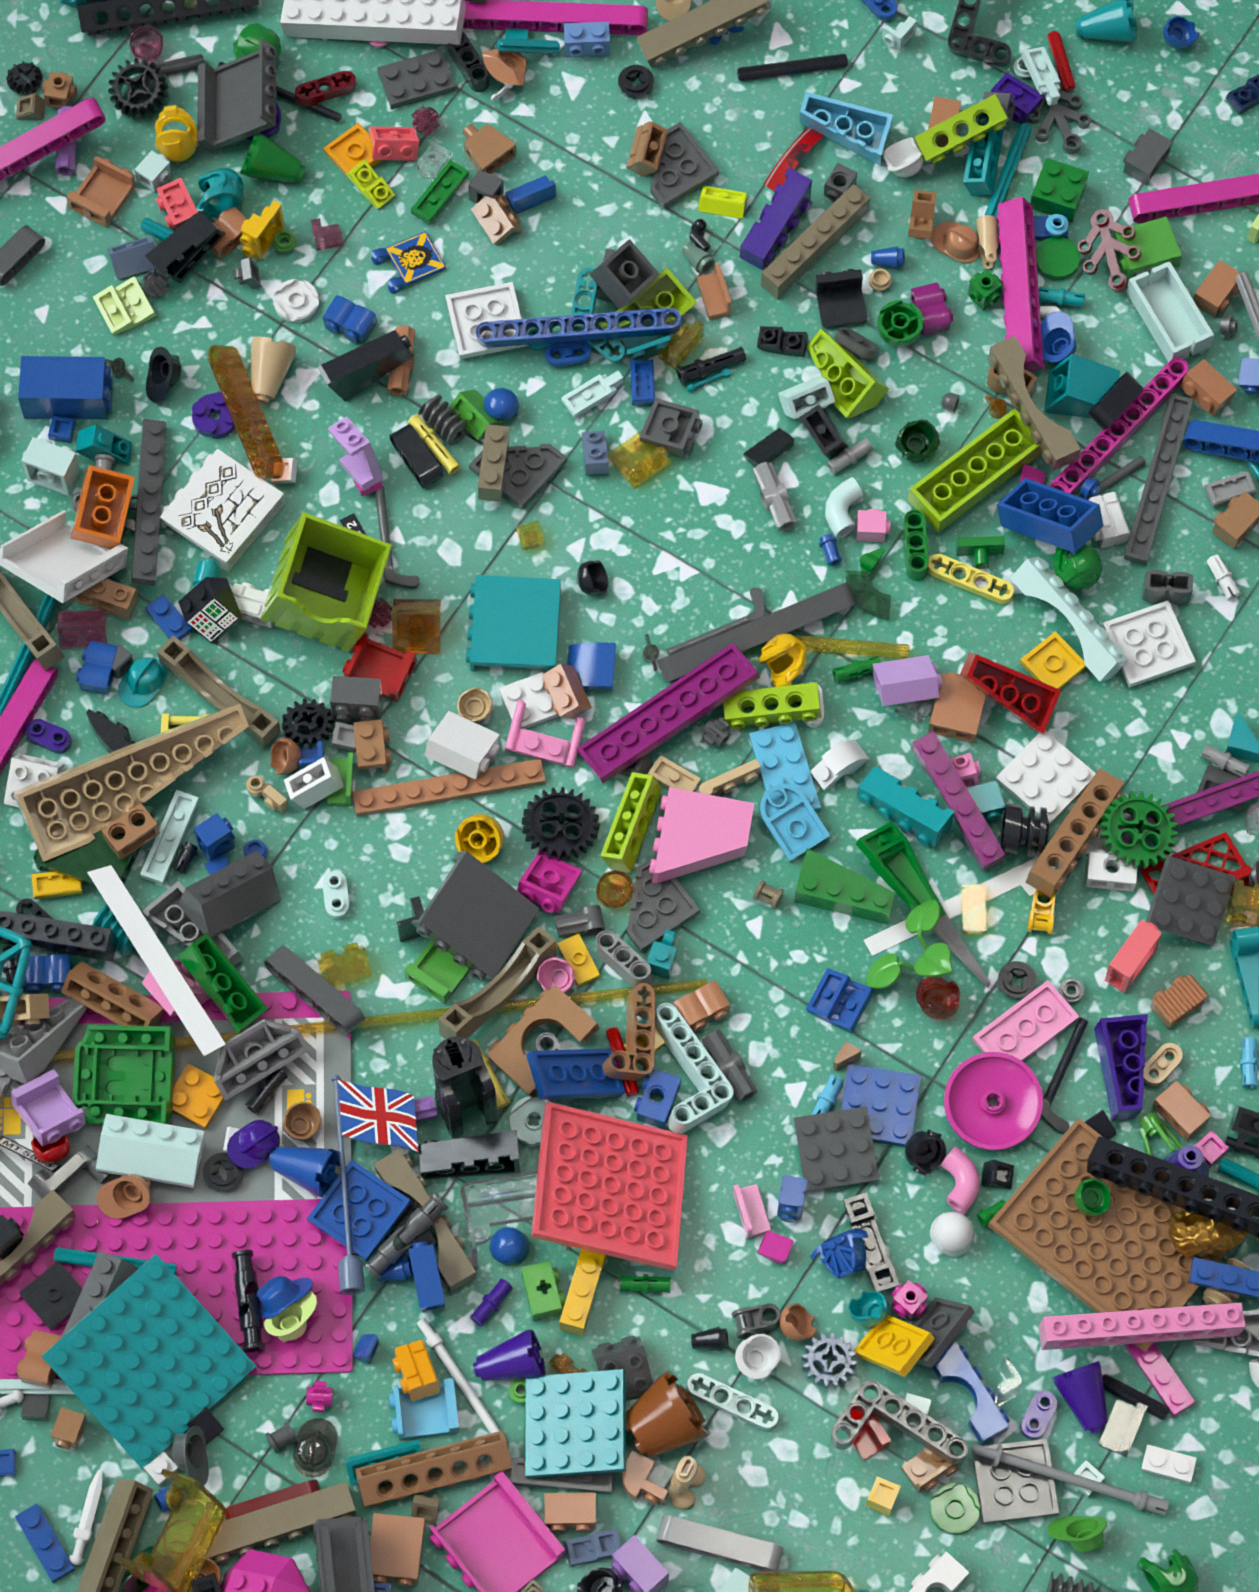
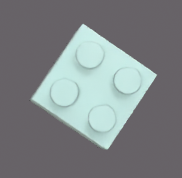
(51, 466)

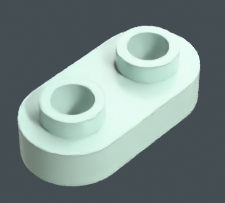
(334, 894)

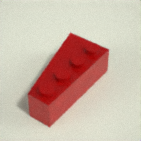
(1015, 692)

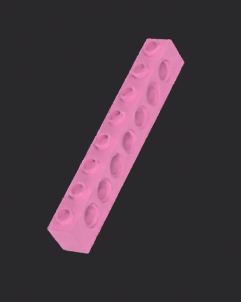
(1141, 1326)

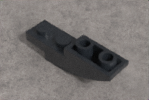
(109, 734)

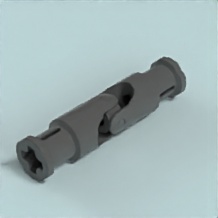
(417, 1224)

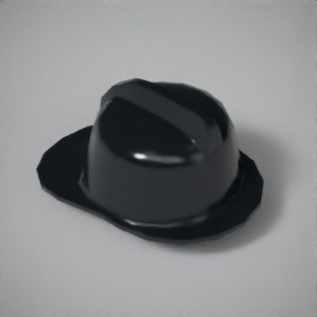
(162, 373)

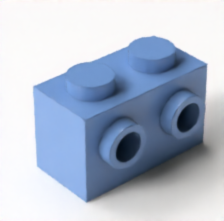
(586, 39)

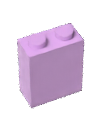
(906, 680)

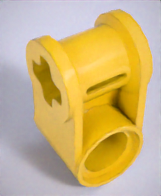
(1041, 915)

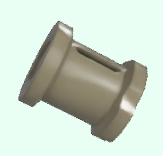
(768, 894)

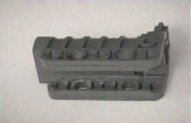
(343, 1555)

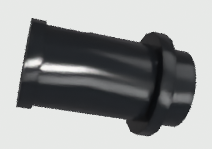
(186, 856)

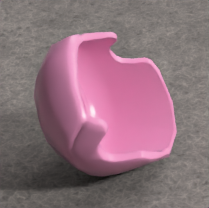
(556, 972)

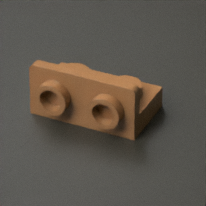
(926, 1468)

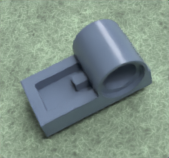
(595, 453)

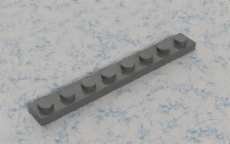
(1158, 479)
(148, 502)

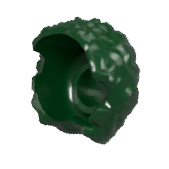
(917, 440)

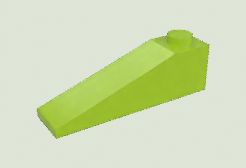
(660, 293)
(851, 382)

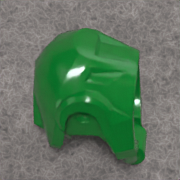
(249, 40)
(1177, 1578)

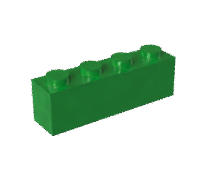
(222, 982)

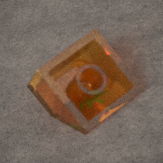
(417, 625)

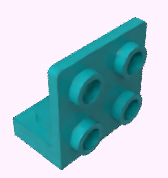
(638, 345)

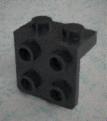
(840, 298)

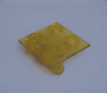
(638, 460)

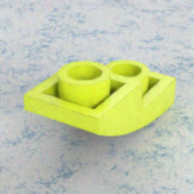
(370, 185)

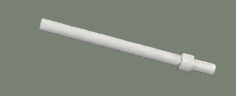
(435, 1342)

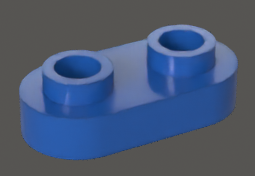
(878, 6)
(567, 353)

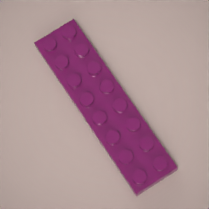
(668, 713)

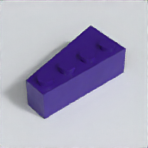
(777, 220)
(1122, 1061)

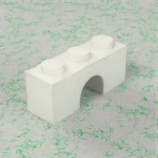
(944, 1574)

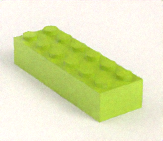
(974, 471)

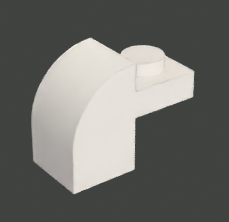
(839, 760)

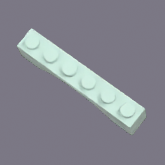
(1099, 651)

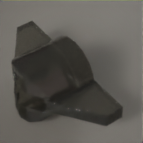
(118, 369)
(650, 653)

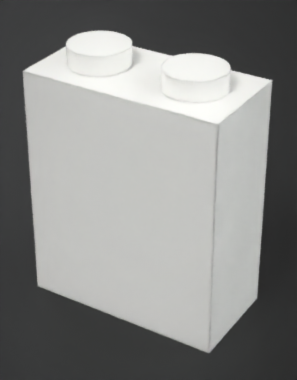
(462, 745)

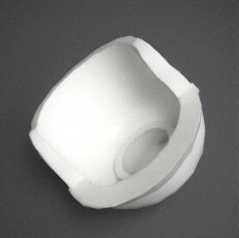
(904, 158)
(952, 1233)
(758, 1356)

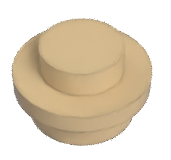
(880, 280)

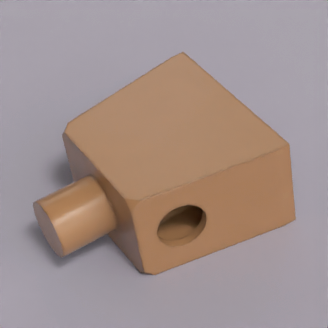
(487, 148)

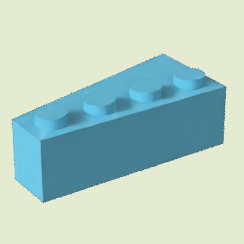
(848, 124)

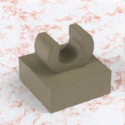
(425, 1508)

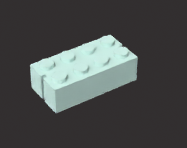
(1169, 312)

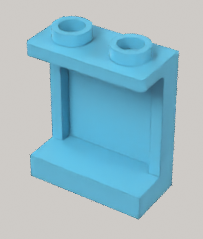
(426, 1416)

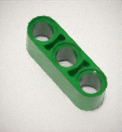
(918, 535)

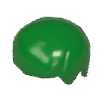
(1092, 1197)

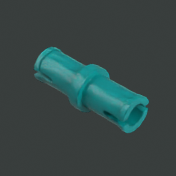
(1061, 297)

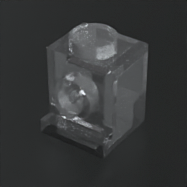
(439, 156)

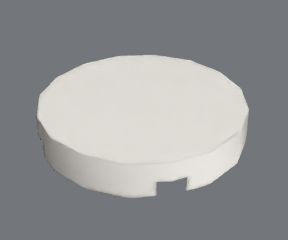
(296, 301)

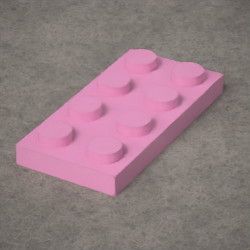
(1028, 1024)

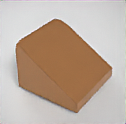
(846, 1055)

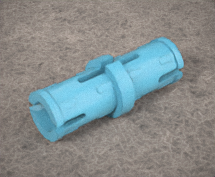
(1249, 1063)
(827, 1097)

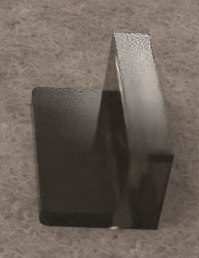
(1122, 1427)

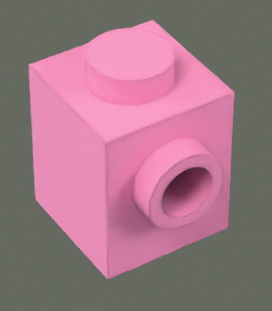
(872, 526)

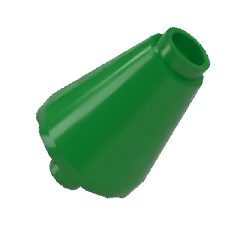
(271, 161)

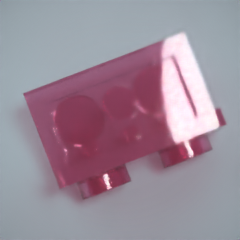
(81, 627)

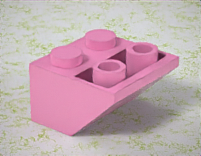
(153, 987)

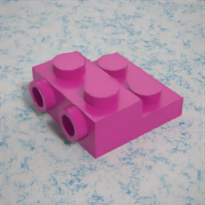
(549, 882)

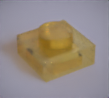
(530, 535)

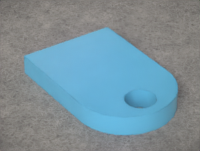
(792, 822)

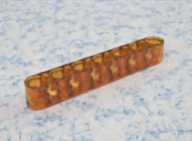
(246, 412)

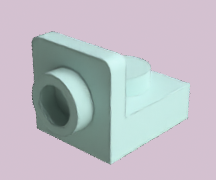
(901, 35)

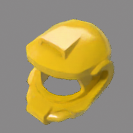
(175, 143)
(785, 658)

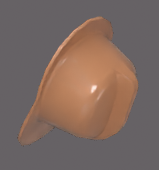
(956, 241)
(124, 1196)

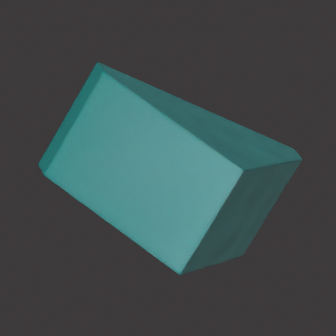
(1242, 741)

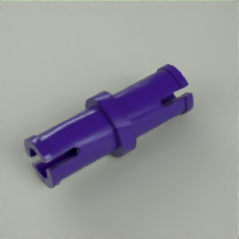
(491, 1302)

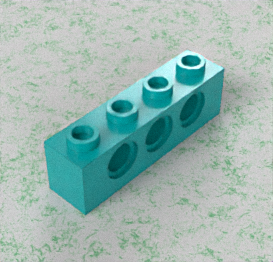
(983, 161)

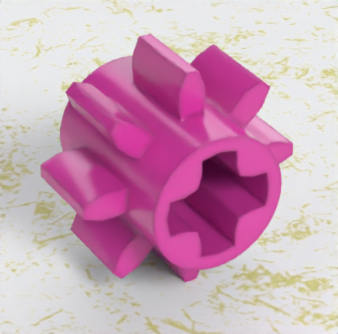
(319, 1396)

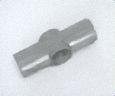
(774, 496)

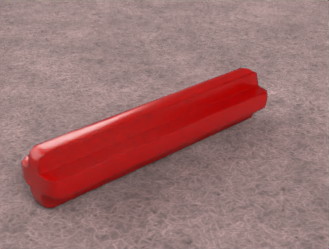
(1061, 61)
(616, 1043)

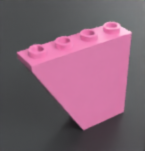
(698, 833)

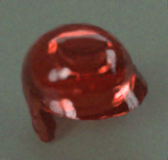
(938, 998)

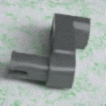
(86, 1158)

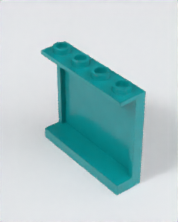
(514, 622)

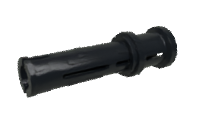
(701, 368)

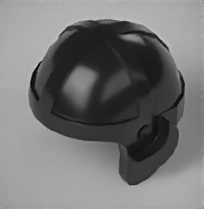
(925, 1151)
(601, 1580)

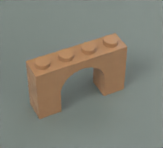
(552, 1008)

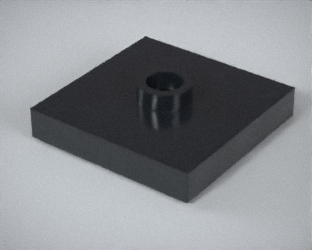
(52, 1295)

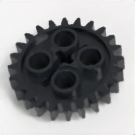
(561, 805)

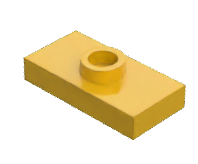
(54, 885)
(576, 953)

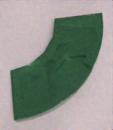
(868, 597)

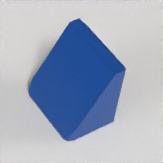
(366, 1348)

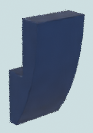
(1245, 96)

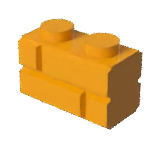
(416, 1370)

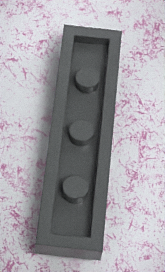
(586, 1482)

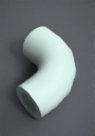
(837, 507)

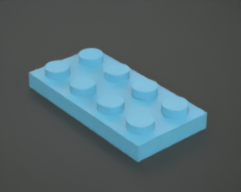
(783, 762)

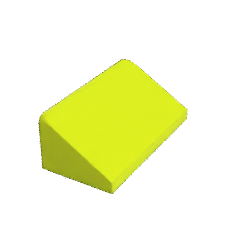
(722, 202)

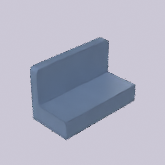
(130, 257)

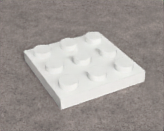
(477, 306)
(1151, 643)
(1045, 776)

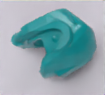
(224, 185)

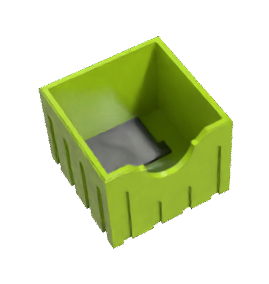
(326, 582)

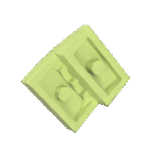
(124, 306)

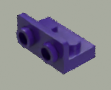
(1024, 97)

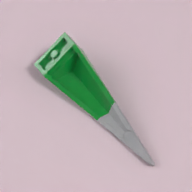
(898, 866)

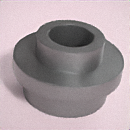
(1228, 326)
(1074, 984)

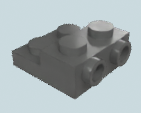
(671, 427)

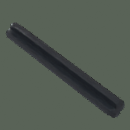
(792, 67)

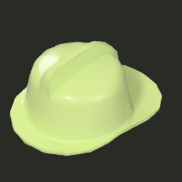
(293, 1320)

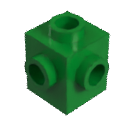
(985, 289)

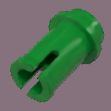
(987, 1215)

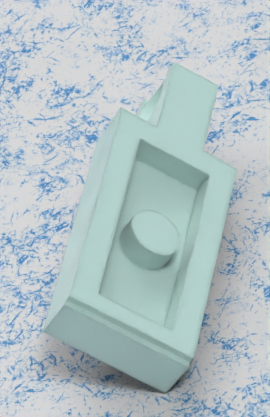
(1042, 73)
(592, 393)

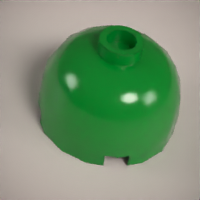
(900, 323)

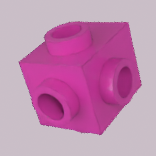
(905, 1307)

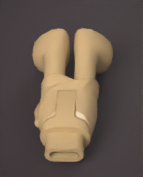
(686, 1474)

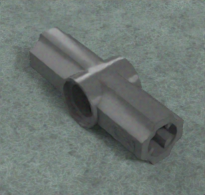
(730, 1065)

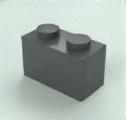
(1147, 156)

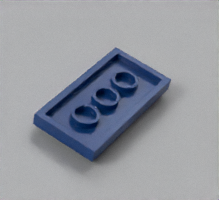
(573, 1074)

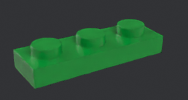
(439, 192)

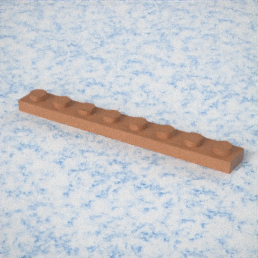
(448, 788)

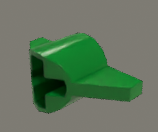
(871, 560)

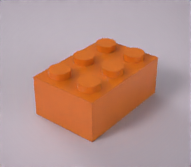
(102, 507)

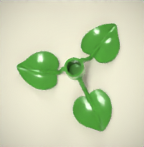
(933, 963)

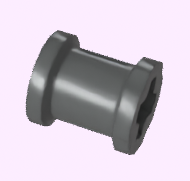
(281, 1437)

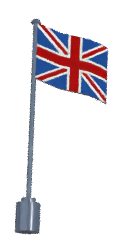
(376, 1118)

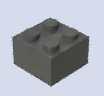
(624, 274)
(356, 699)

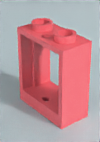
(1133, 956)

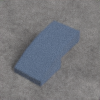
(592, 1548)

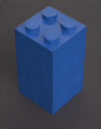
(65, 387)

